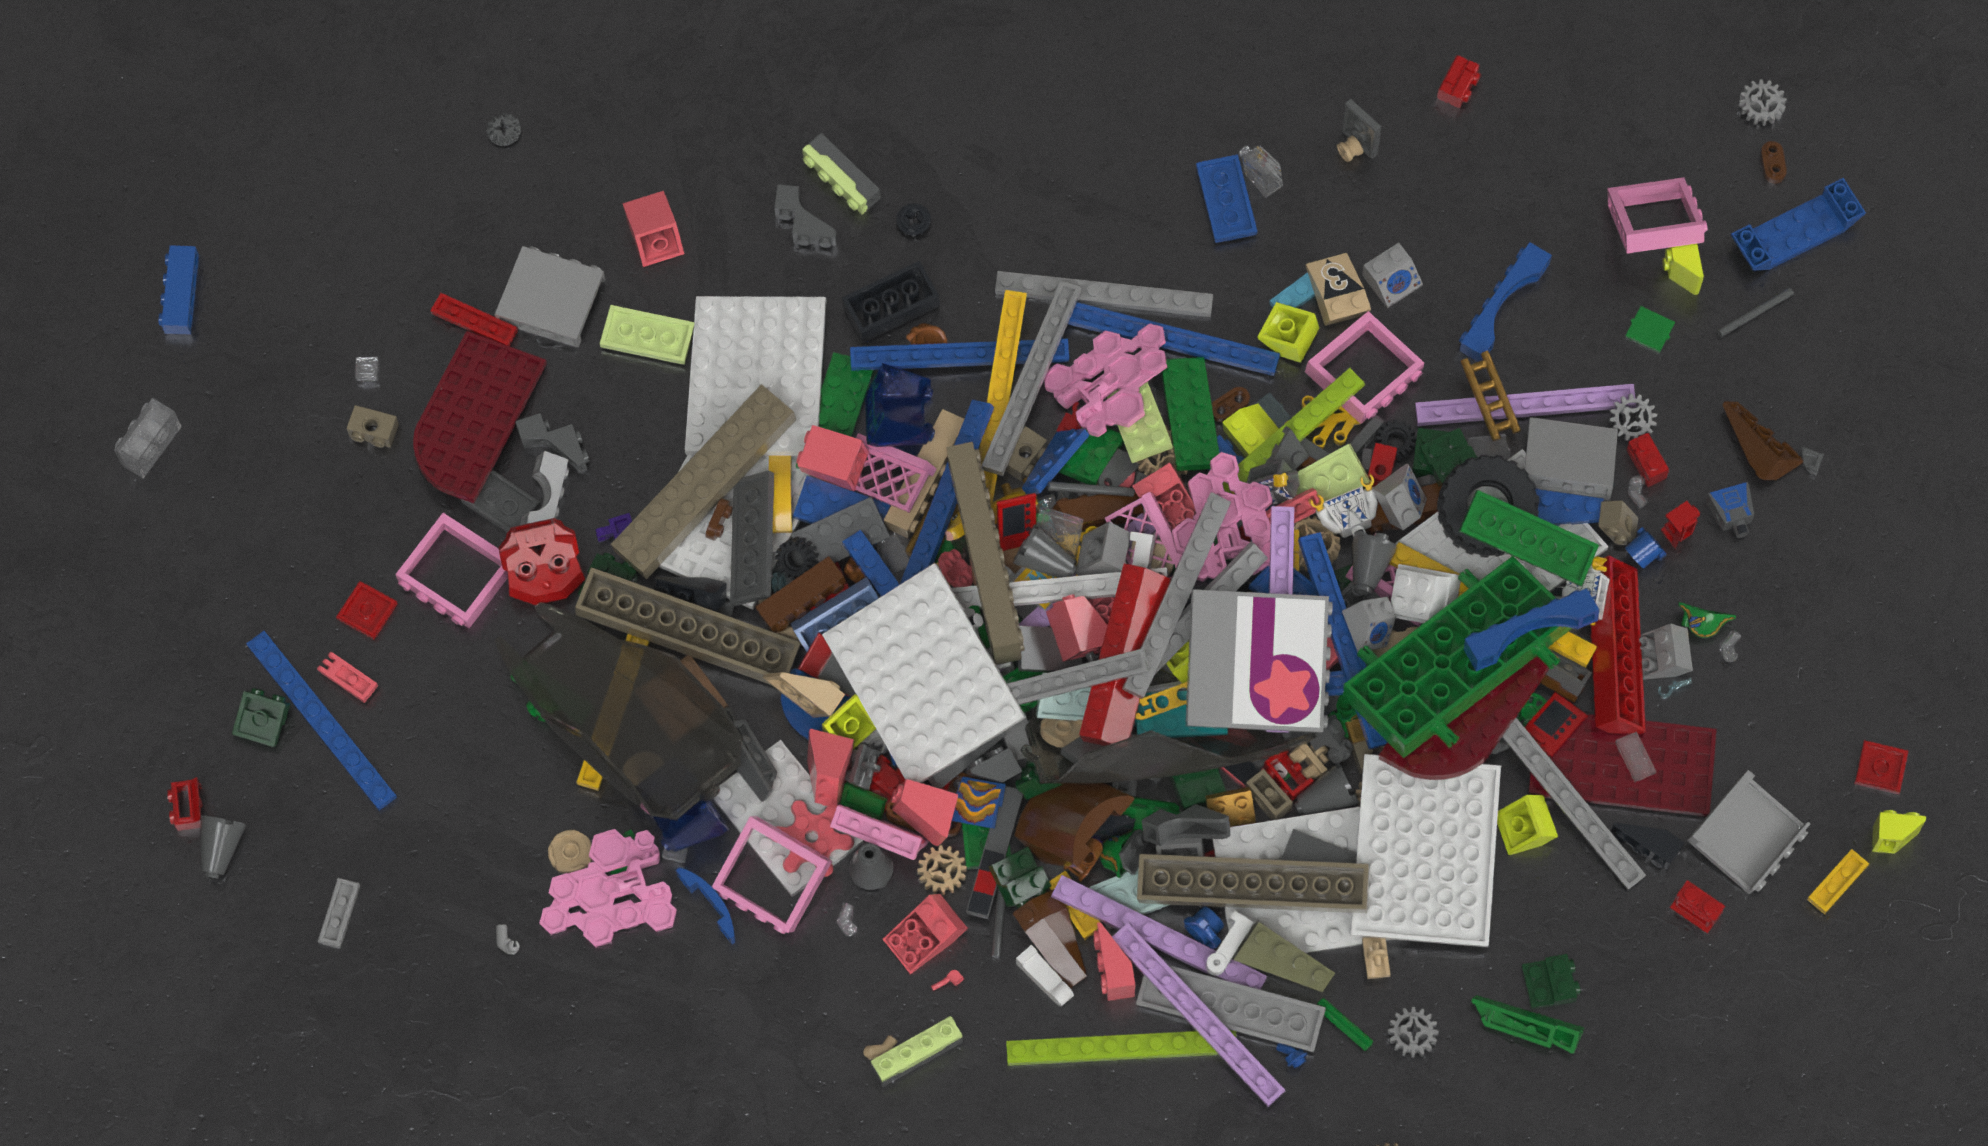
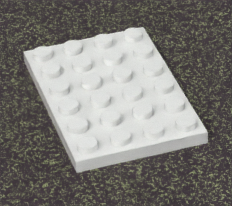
(791, 784)

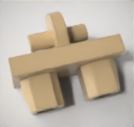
(1315, 768)
(1376, 957)

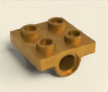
(1235, 804)

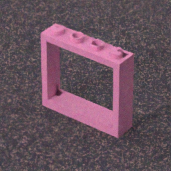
(1659, 236)
(1384, 398)
(440, 604)
(821, 861)

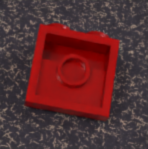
(886, 780)

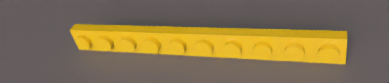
(1002, 372)
(1568, 645)

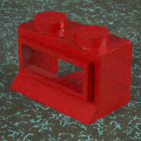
(1680, 523)
(1293, 769)
(195, 804)
(1697, 906)

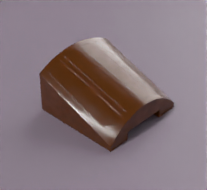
(1065, 818)

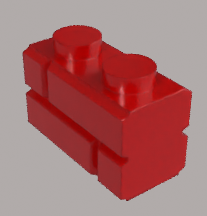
(1458, 81)
(1647, 459)

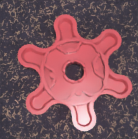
(827, 840)

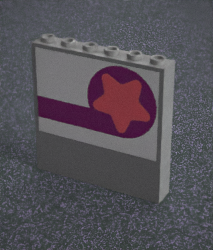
(1258, 661)

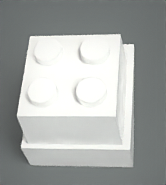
(1422, 592)

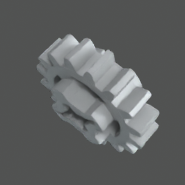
(1769, 96)
(1625, 411)
(1422, 1032)

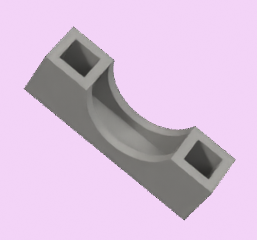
(549, 472)

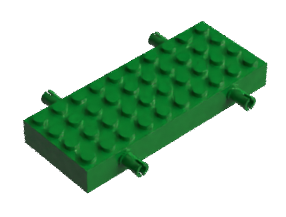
(1428, 675)

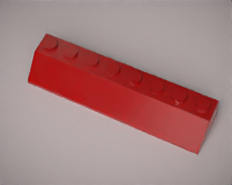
(1618, 654)
(1110, 709)

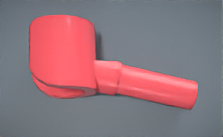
(953, 976)

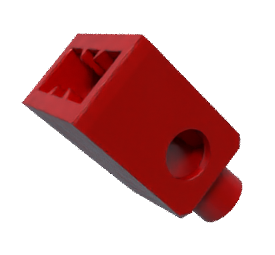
(1382, 462)

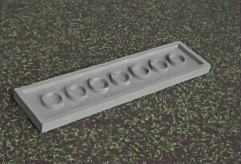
(1245, 1009)

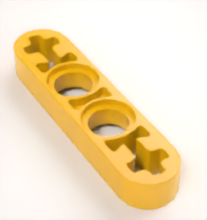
(1170, 694)

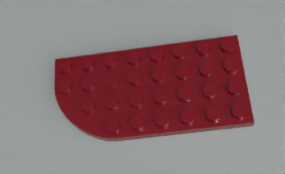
(473, 414)
(1477, 730)
(1678, 752)

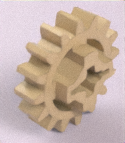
(948, 865)

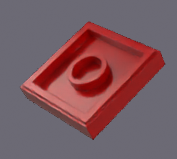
(366, 610)
(1881, 767)

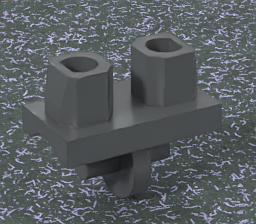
(864, 766)

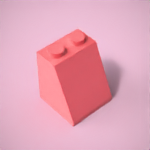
(653, 228)
(833, 457)
(1076, 627)
(828, 764)
(925, 809)

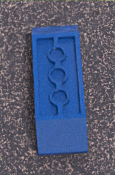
(1800, 228)

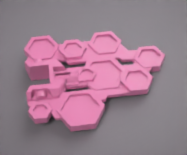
(1120, 372)
(1246, 505)
(596, 891)

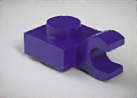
(615, 528)

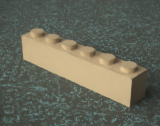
(935, 452)

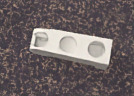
(1143, 549)
(1219, 961)
(1044, 976)

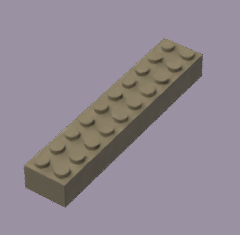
(703, 481)
(985, 553)
(685, 627)
(1253, 883)

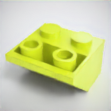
(1895, 830)

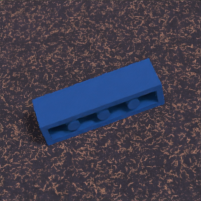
(179, 289)

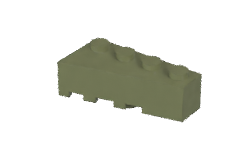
(1277, 956)

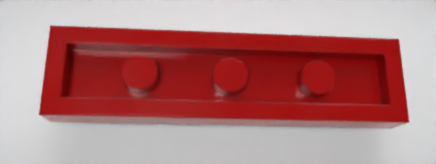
(473, 320)

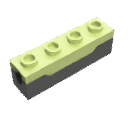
(841, 174)
(916, 1051)

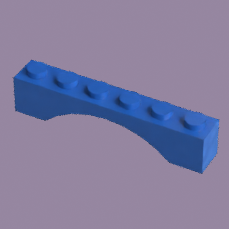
(1528, 268)
(1571, 611)

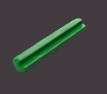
(1345, 1025)

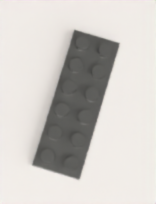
(752, 538)

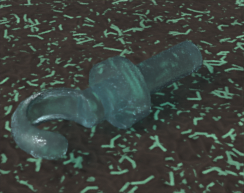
(1675, 686)

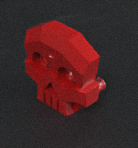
(545, 578)

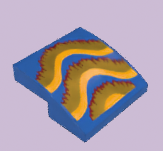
(978, 802)

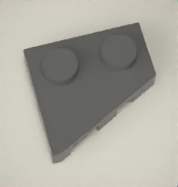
(1290, 450)

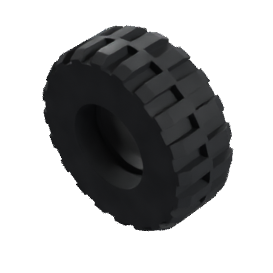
(1474, 474)

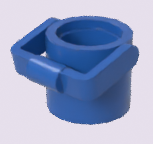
(1645, 548)
(1205, 927)

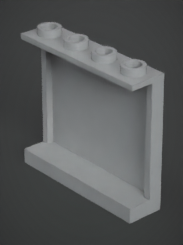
(549, 295)
(1571, 457)
(1748, 834)

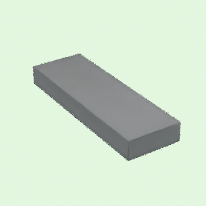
(339, 913)

